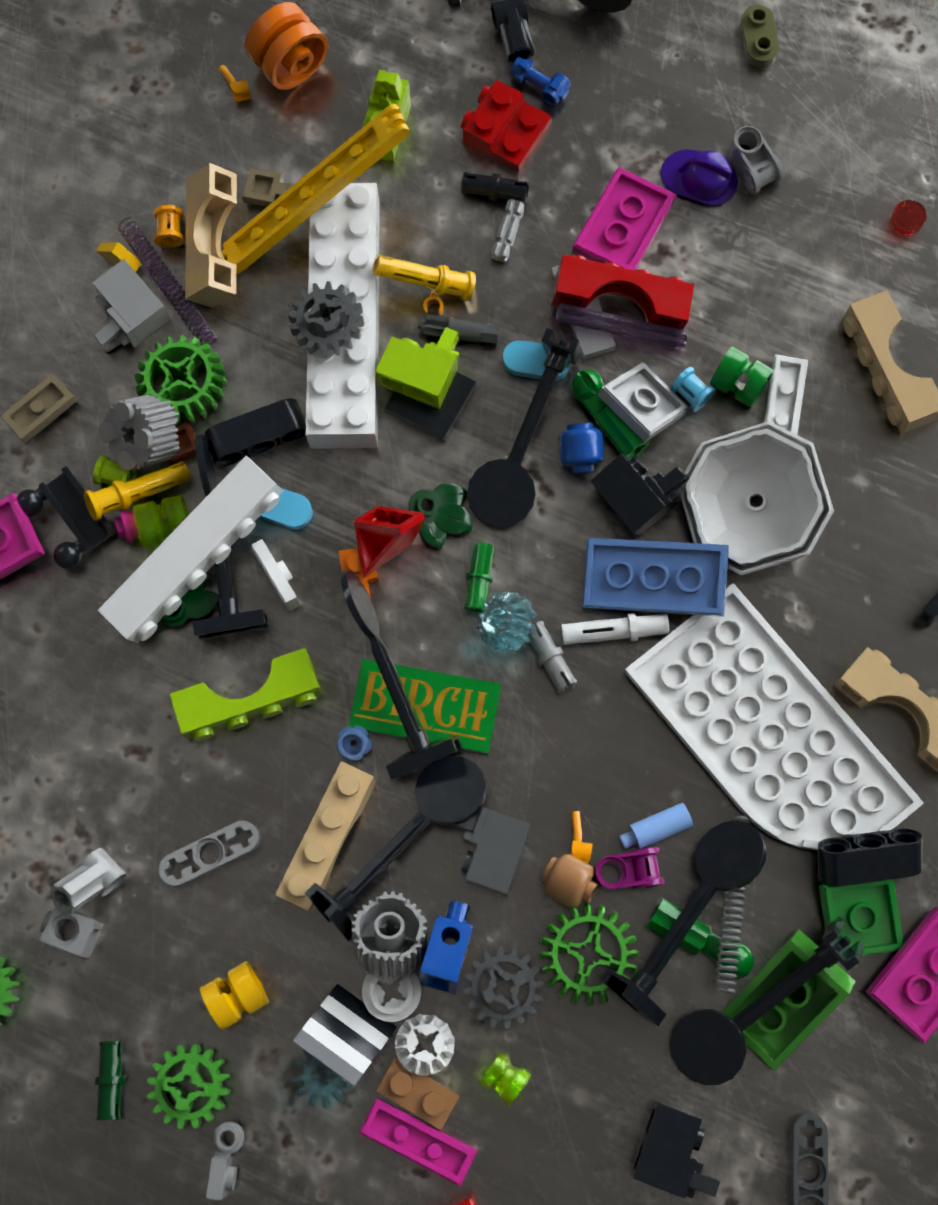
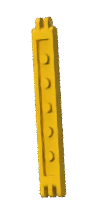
(316, 188)

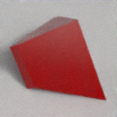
(385, 534)

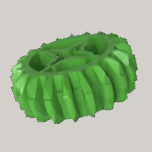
(194, 358)
(597, 923)

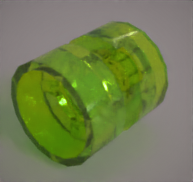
(150, 516)

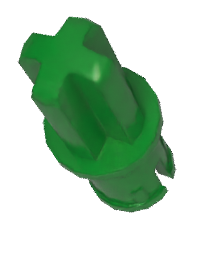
(479, 577)

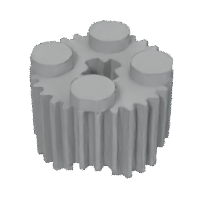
(141, 431)
(394, 953)

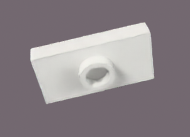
(277, 574)

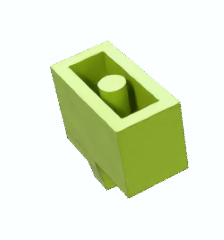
(388, 90)
(419, 371)

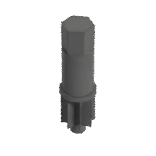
(467, 330)

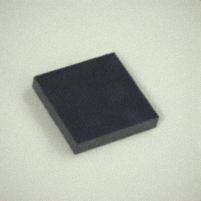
(429, 418)

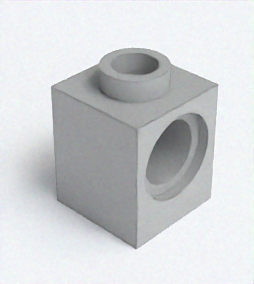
(84, 939)

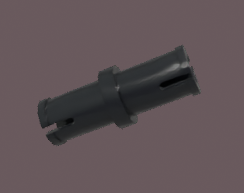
(495, 187)

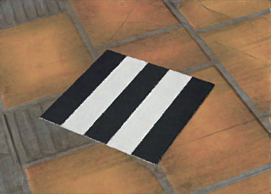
(344, 1034)

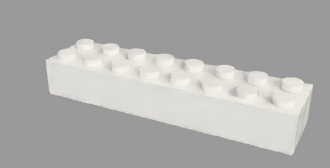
(345, 387)

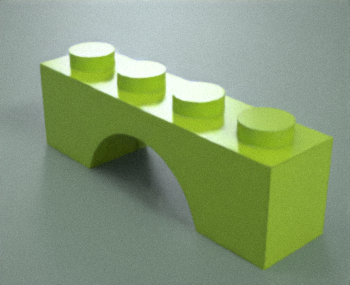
(289, 683)

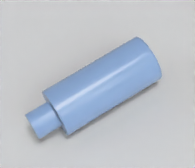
(657, 827)

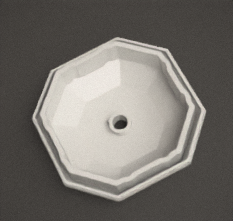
(752, 463)

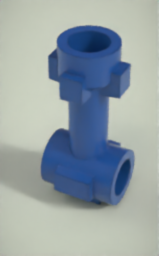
(553, 89)

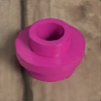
(126, 526)

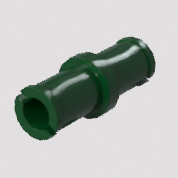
(110, 1080)

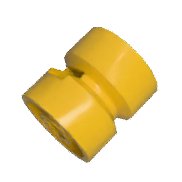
(234, 995)

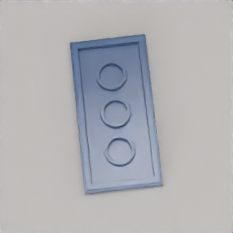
(655, 576)

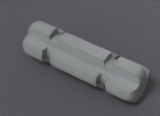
(507, 230)

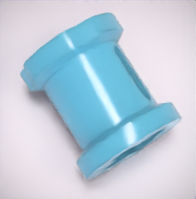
(692, 389)

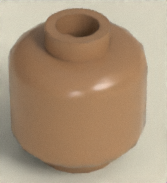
(569, 881)

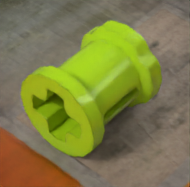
(108, 471)

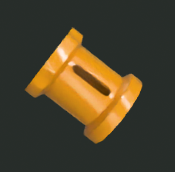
(176, 214)

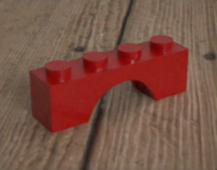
(660, 298)

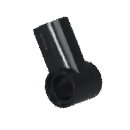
(511, 20)

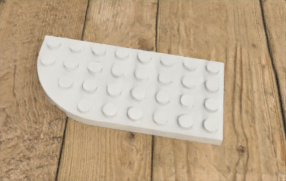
(769, 729)

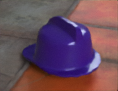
(700, 176)

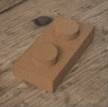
(418, 1094)

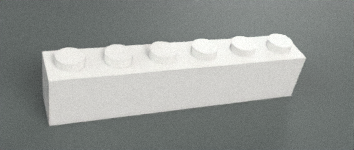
(191, 551)

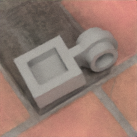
(222, 1174)

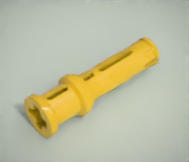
(439, 279)
(122, 494)

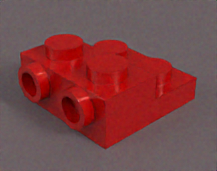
(504, 125)

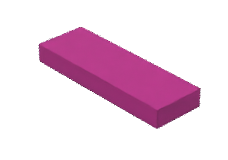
(418, 1141)

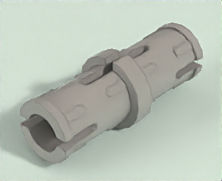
(551, 658)

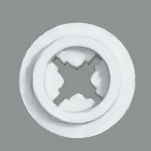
(395, 1009)
(423, 1062)

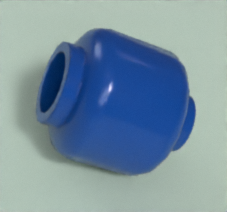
(581, 447)

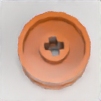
(286, 45)

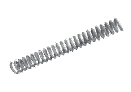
(730, 931)

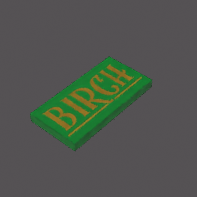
(441, 702)

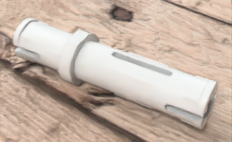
(623, 628)

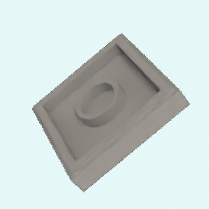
(643, 401)

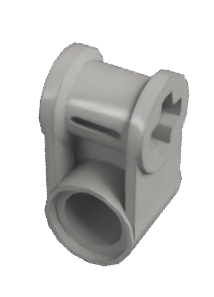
(755, 166)

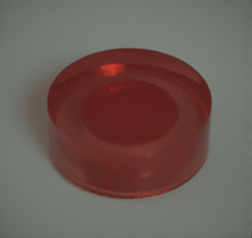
(908, 217)

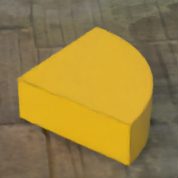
(115, 252)

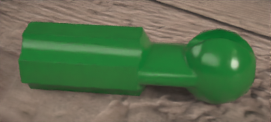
(585, 388)
(699, 938)

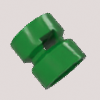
(730, 371)

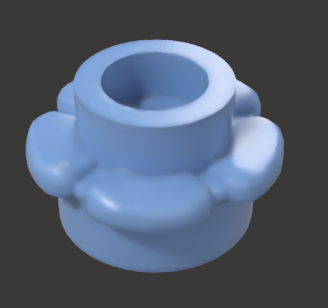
(344, 743)

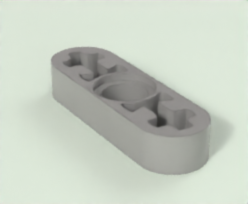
(189, 874)

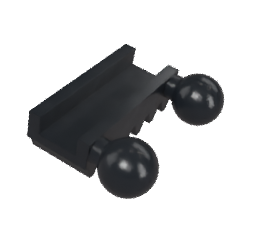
(68, 500)

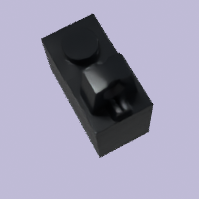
(638, 498)
(666, 1152)

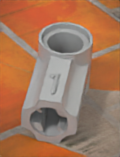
(94, 876)

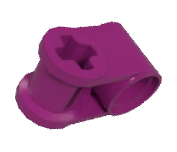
(636, 870)

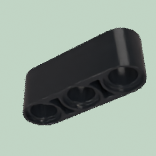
(256, 432)
(870, 857)

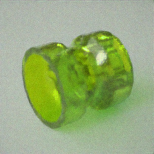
(505, 1078)

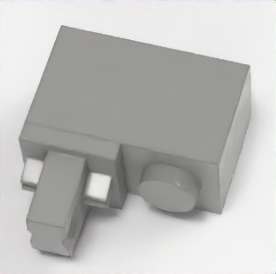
(131, 306)

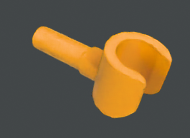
(239, 89)
(433, 299)
(579, 849)

